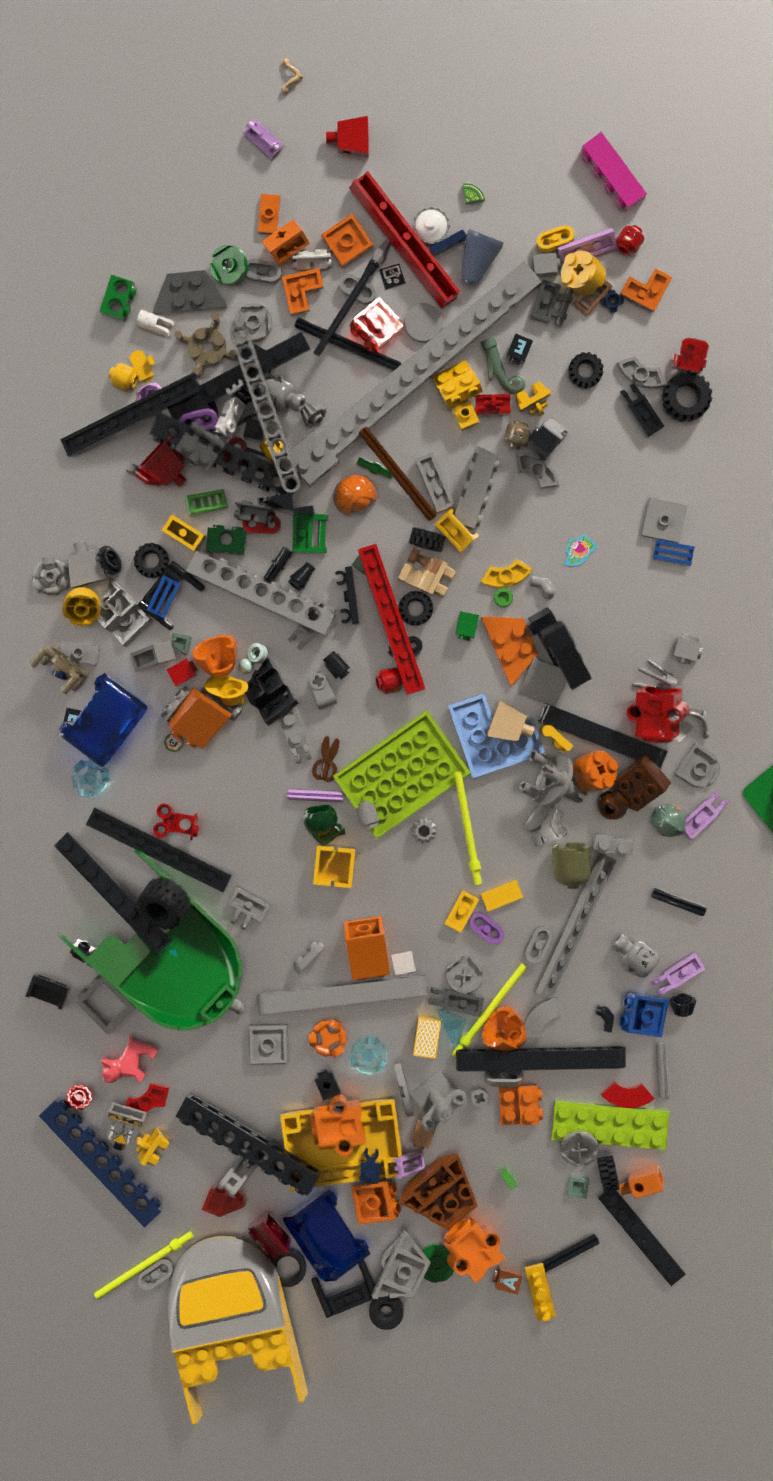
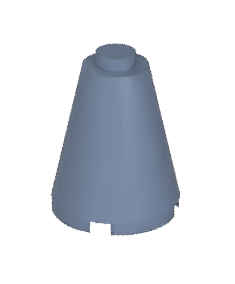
(478, 256)

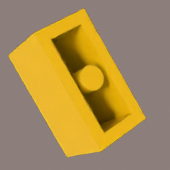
(183, 533)

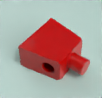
(351, 137)

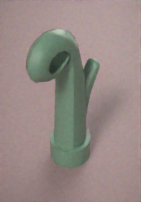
(495, 366)

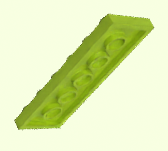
(612, 1124)

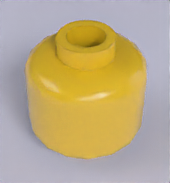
(123, 377)

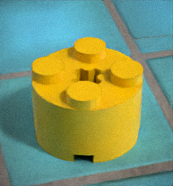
(583, 273)

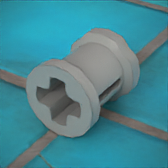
(482, 1102)

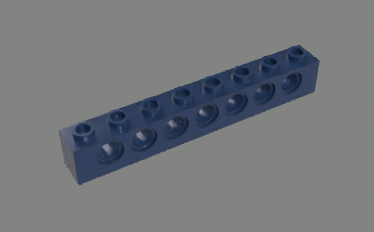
(143, 1215)

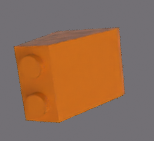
(198, 719)
(366, 948)

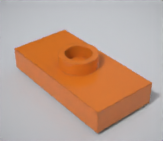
(269, 213)

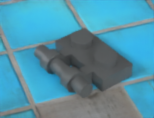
(546, 301)
(196, 451)

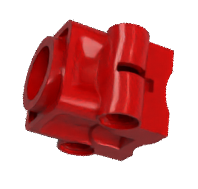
(658, 714)

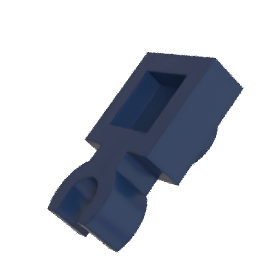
(370, 1169)

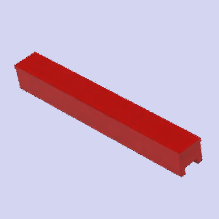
(404, 240)

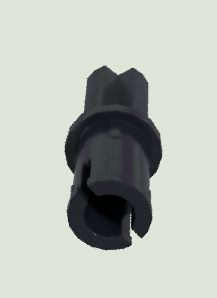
(278, 564)

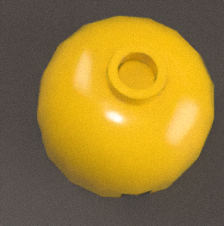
(81, 606)

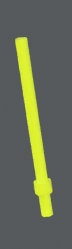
(474, 864)
(466, 1039)
(174, 1245)

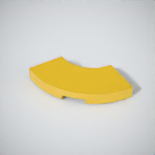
(506, 576)

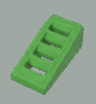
(189, 505)

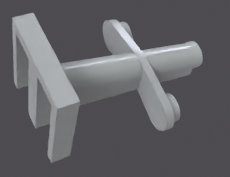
(437, 1099)

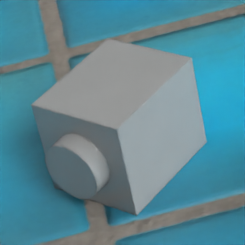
(546, 264)

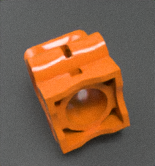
(337, 1125)
(468, 1244)

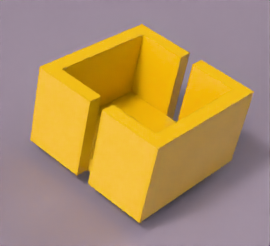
(334, 866)

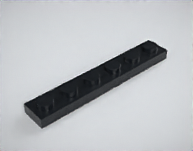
(642, 1236)

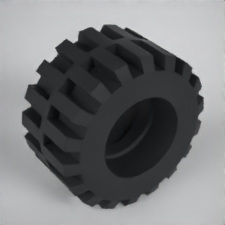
(695, 382)
(163, 903)

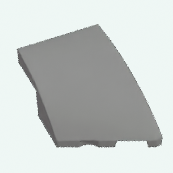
(122, 614)

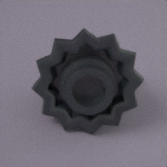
(683, 1004)

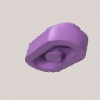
(198, 418)
(486, 928)

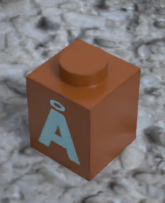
(507, 1279)

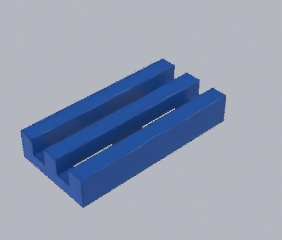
(676, 545)
(157, 592)

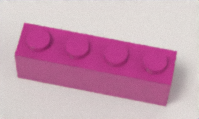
(613, 171)

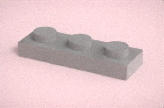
(435, 482)

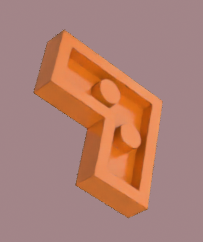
(296, 286)
(647, 295)

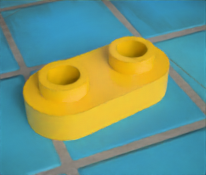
(554, 238)

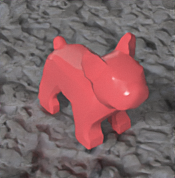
(128, 1063)

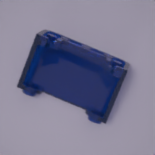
(104, 720)
(325, 1237)

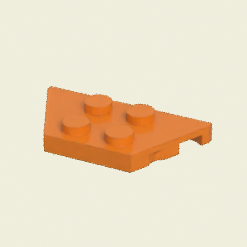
(512, 644)

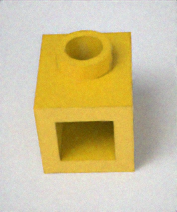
(465, 415)

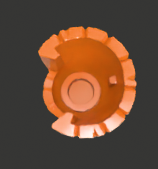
(354, 493)
(216, 655)
(504, 1030)

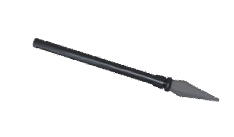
(378, 257)

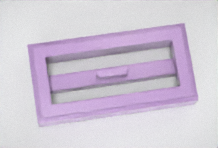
(400, 1165)

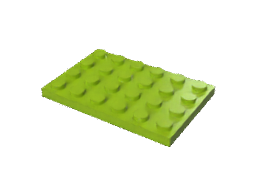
(402, 772)

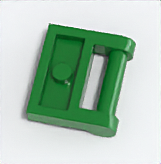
(303, 533)

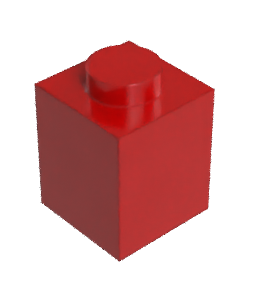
(182, 672)

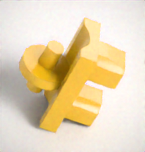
(526, 402)
(148, 1145)

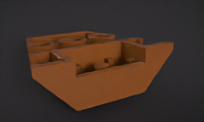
(440, 1192)

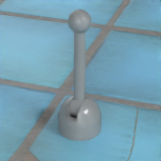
(235, 710)

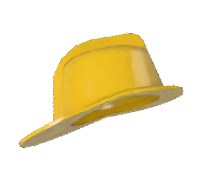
(228, 689)

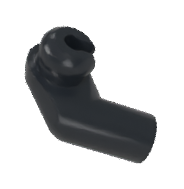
(607, 1016)

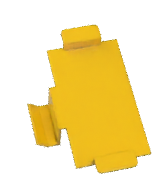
(142, 365)

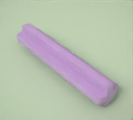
(309, 795)

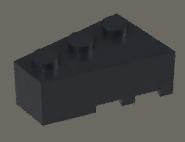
(546, 438)

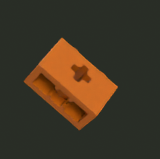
(285, 242)

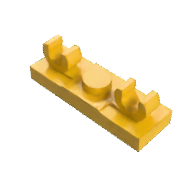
(540, 1292)

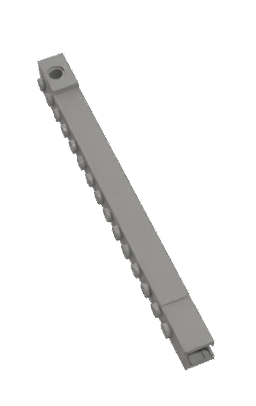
(319, 452)

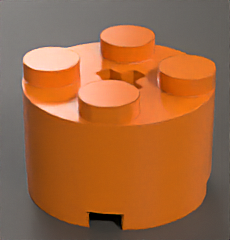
(595, 771)

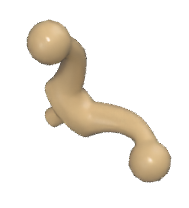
(295, 79)

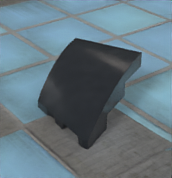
(286, 504)
(270, 692)

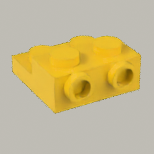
(457, 384)

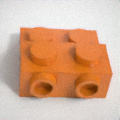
(520, 1105)
(375, 1201)

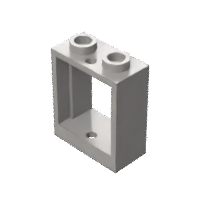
(84, 994)

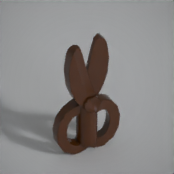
(327, 755)

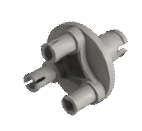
(553, 781)

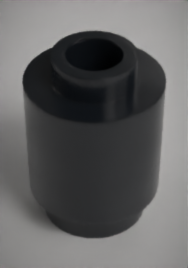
(336, 665)

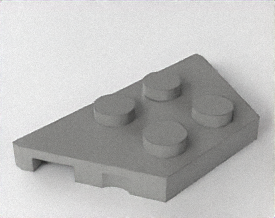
(403, 1270)

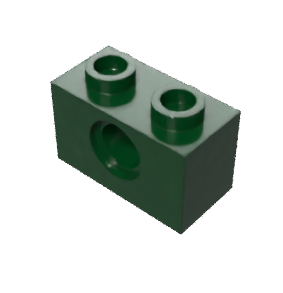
(237, 545)

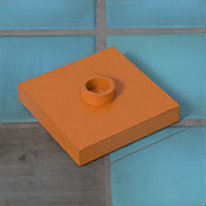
(347, 240)

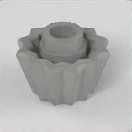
(313, 413)
(423, 830)

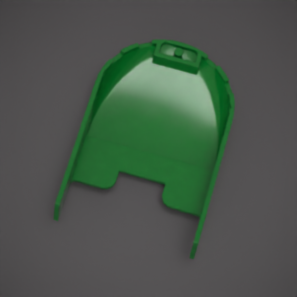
(171, 989)

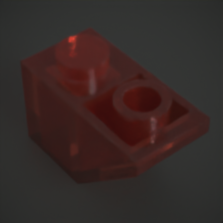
(220, 1203)

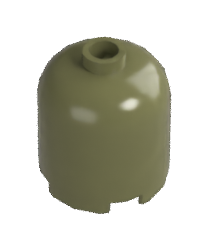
(572, 864)

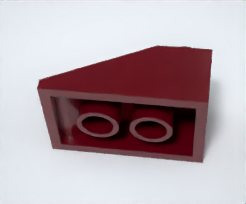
(270, 1235)

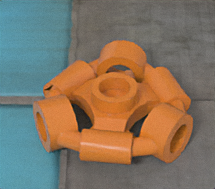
(328, 1038)

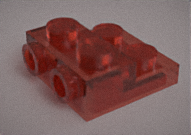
(376, 325)

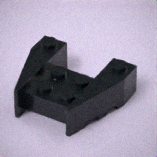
(559, 647)

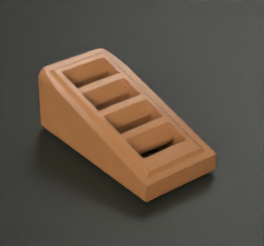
(583, 308)

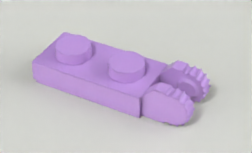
(703, 816)
(680, 973)

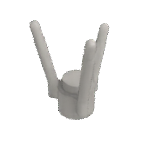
(666, 681)

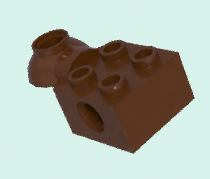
(633, 789)

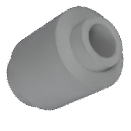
(367, 815)

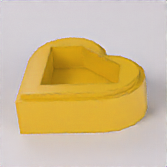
(278, 447)

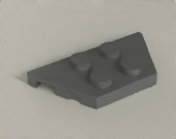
(188, 293)

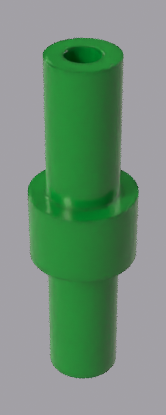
(374, 467)

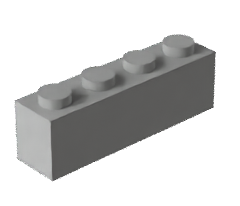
(475, 487)

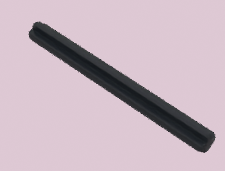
(348, 344)

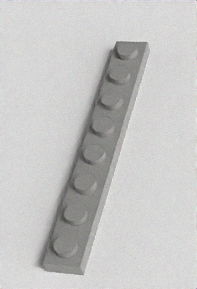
(576, 926)

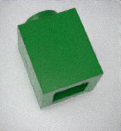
(466, 626)

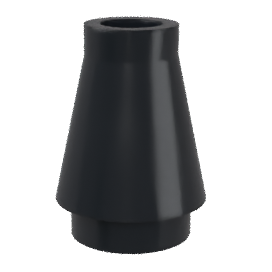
(301, 577)

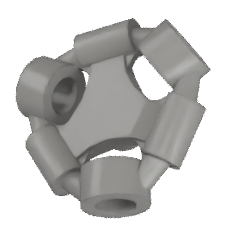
(50, 576)

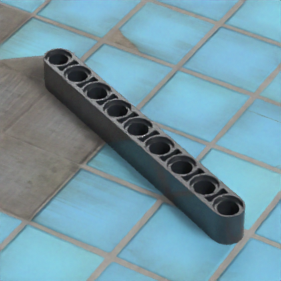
(541, 1058)

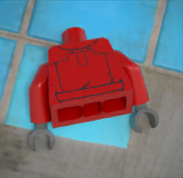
(161, 466)

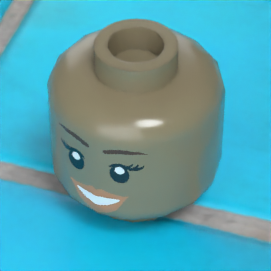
(517, 434)

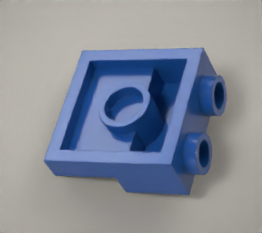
(644, 1014)

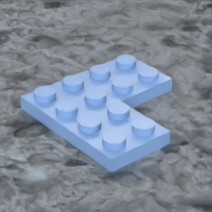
(488, 753)

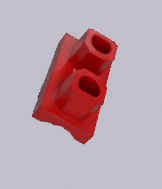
(493, 404)

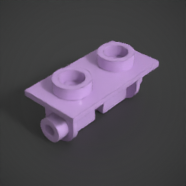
(262, 138)

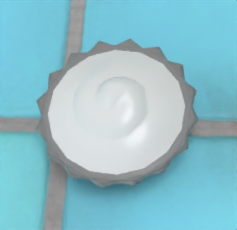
(431, 225)

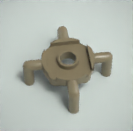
(203, 335)
(61, 663)

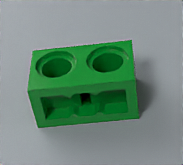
(113, 297)

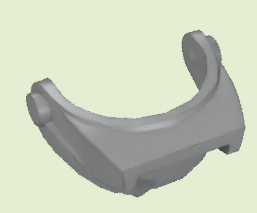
(700, 714)

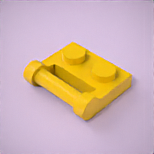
(560, 742)

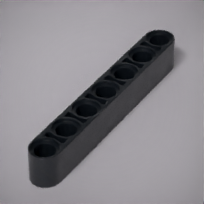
(600, 735)

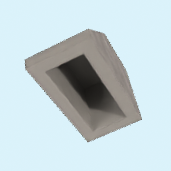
(153, 655)

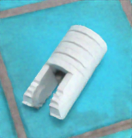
(150, 322)

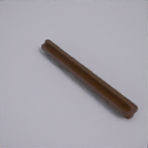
(397, 473)

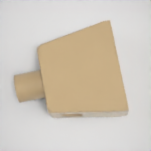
(509, 724)

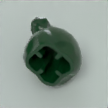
(322, 823)

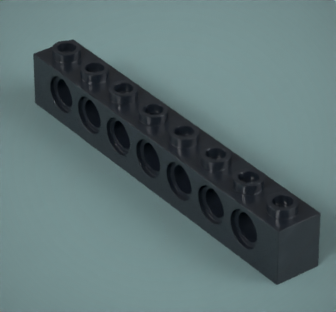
(164, 422)
(259, 1143)

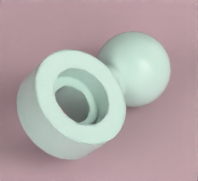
(247, 665)

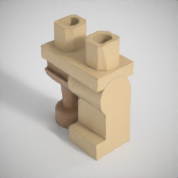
(430, 577)

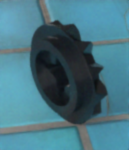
(114, 565)

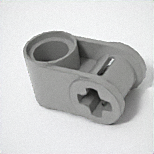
(323, 694)

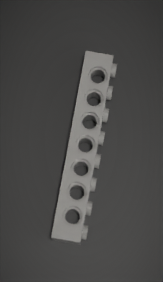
(198, 568)

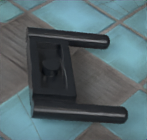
(177, 574)
(348, 1297)

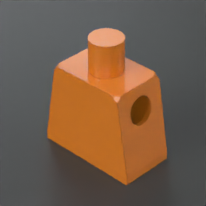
(651, 1181)

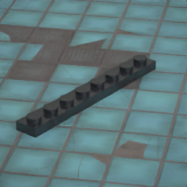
(217, 386)
(132, 414)
(159, 849)
(111, 892)

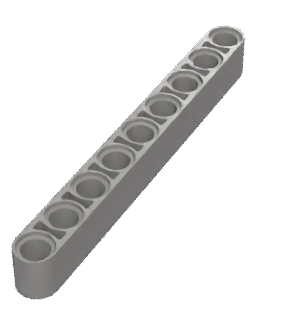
(258, 402)
(342, 994)

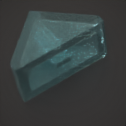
(453, 1025)

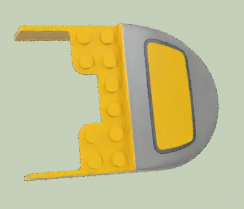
(227, 1306)

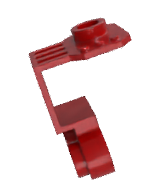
(692, 355)
(172, 820)

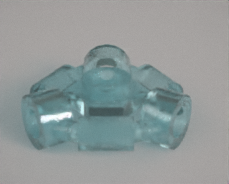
(89, 778)
(368, 1055)

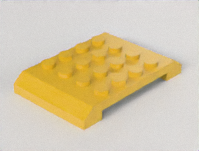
(381, 1133)

